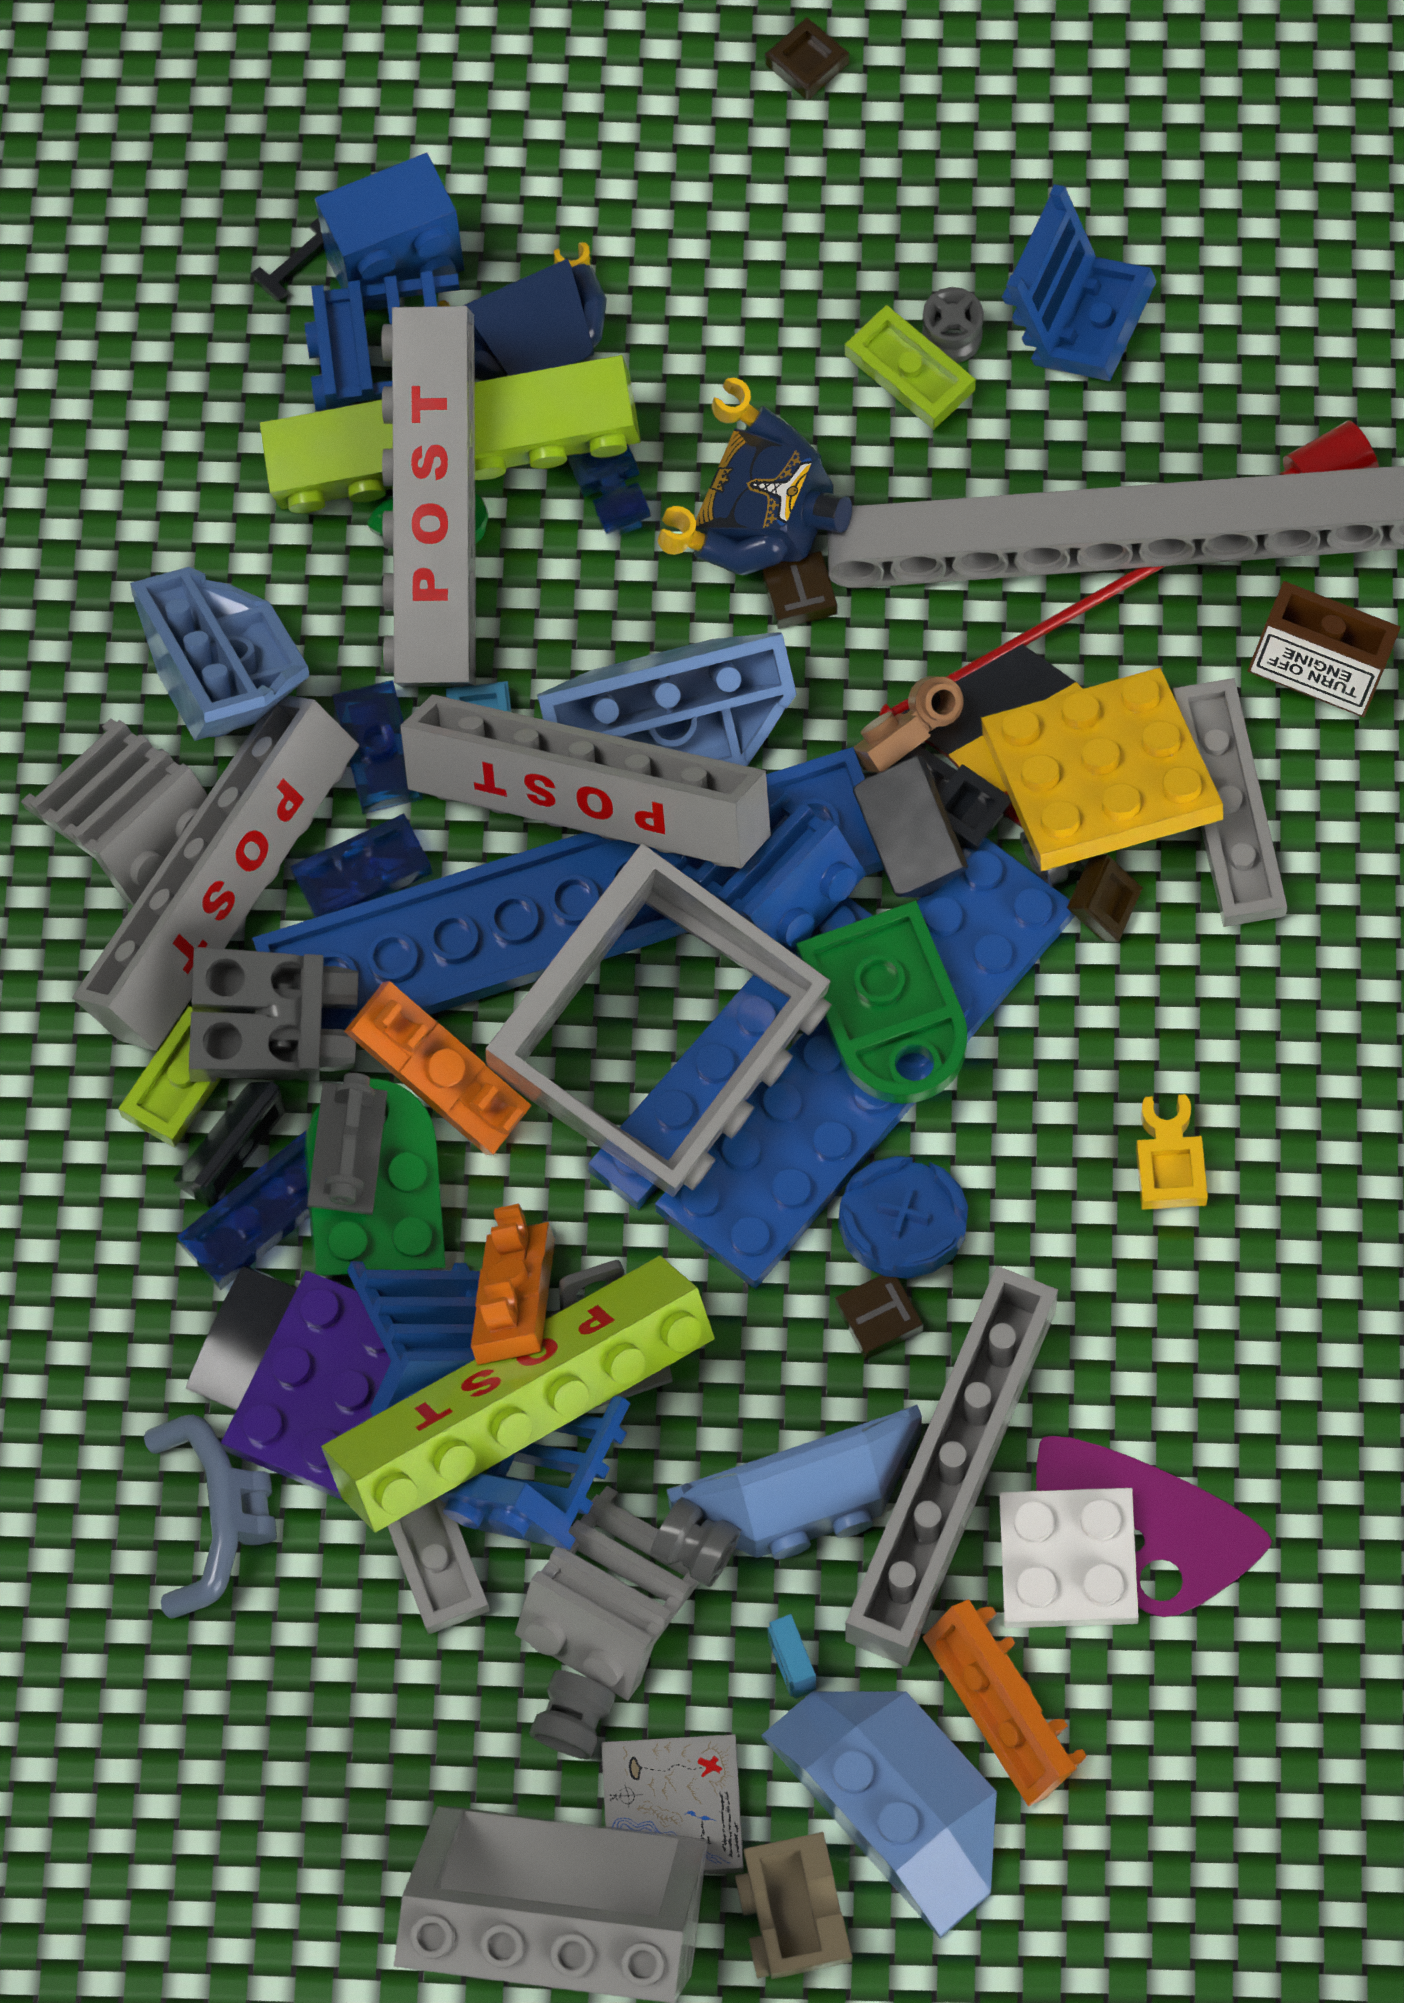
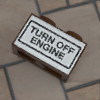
(1323, 649)

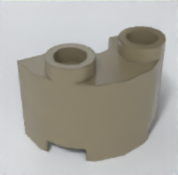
(795, 1907)

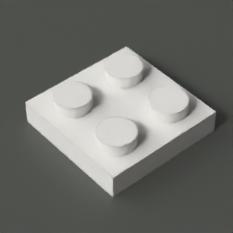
(1068, 1558)

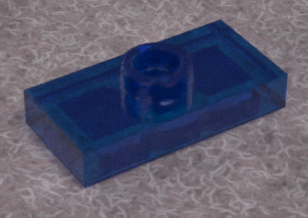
(378, 765)
(362, 867)

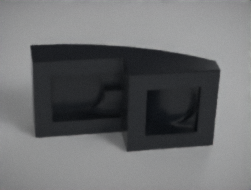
(969, 800)
(240, 1336)

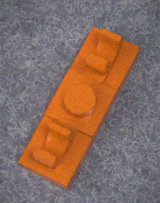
(438, 1068)
(512, 1288)
(1001, 1701)

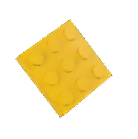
(1101, 769)

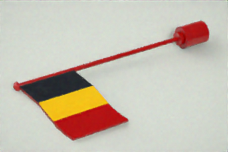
(1018, 676)

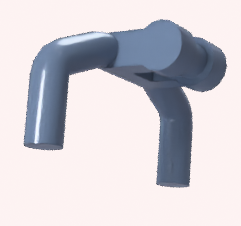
(235, 1504)

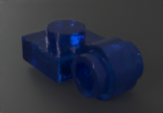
(621, 505)

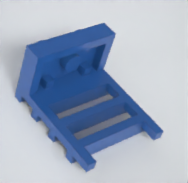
(1069, 300)
(341, 335)
(789, 879)
(422, 1323)
(532, 1508)

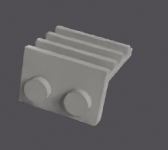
(121, 806)
(592, 1616)

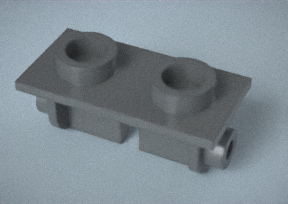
(347, 1146)

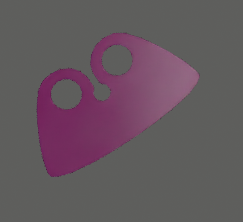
(1178, 1520)

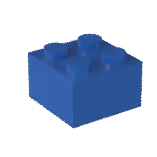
(391, 227)

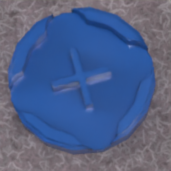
(903, 1217)

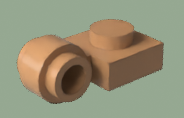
(893, 737)

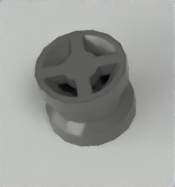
(951, 310)

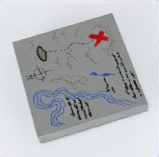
(678, 1790)

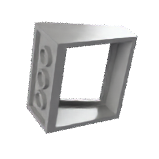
(680, 899)
(553, 1904)

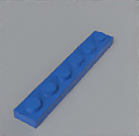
(701, 1073)

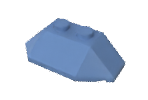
(216, 650)
(693, 699)
(811, 1487)
(897, 1795)

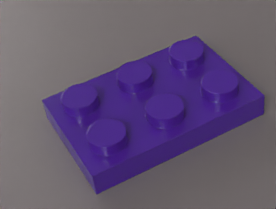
(310, 1384)

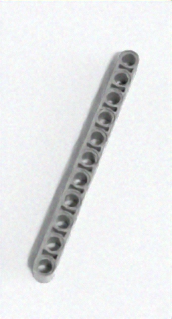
(1120, 528)

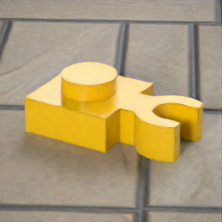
(1170, 1165)

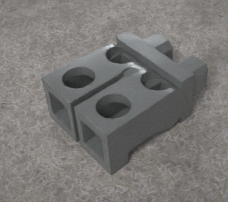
(264, 1016)

